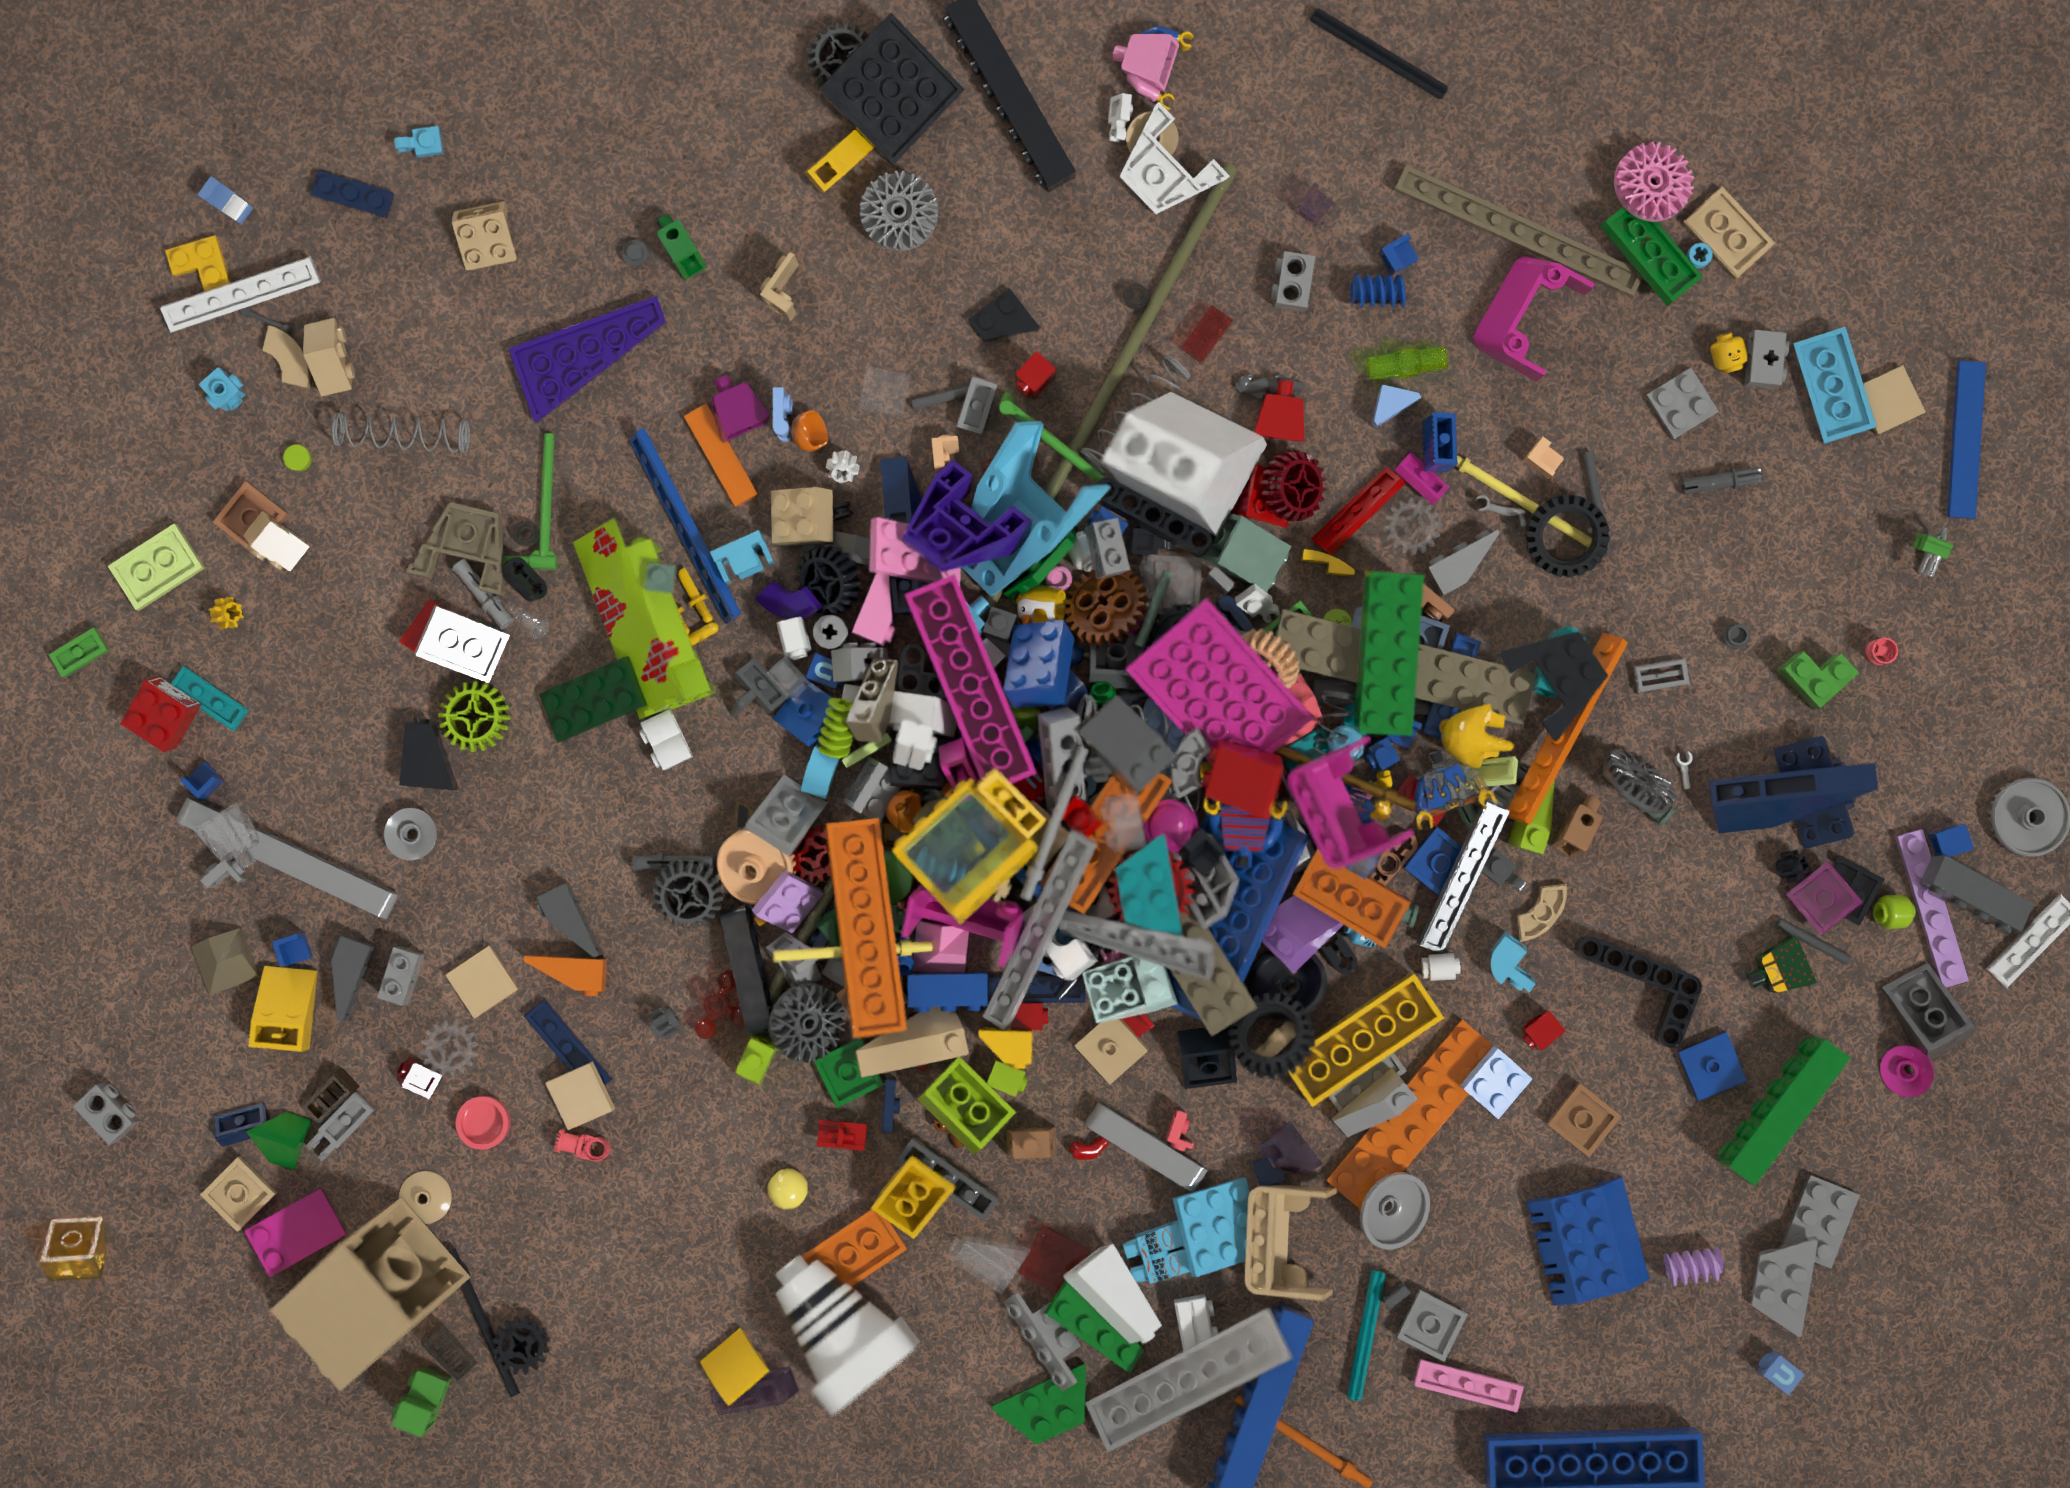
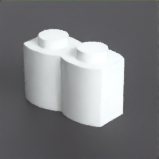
(794, 638)
(666, 740)

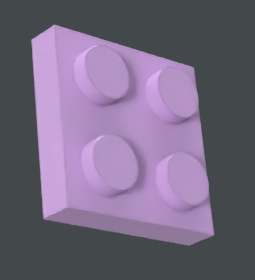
(788, 901)

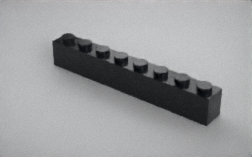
(1010, 93)

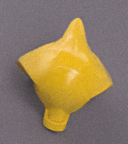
(1466, 736)

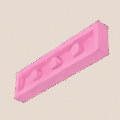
(1468, 1385)

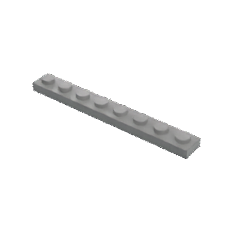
(1040, 929)

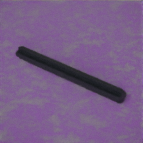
(1379, 53)

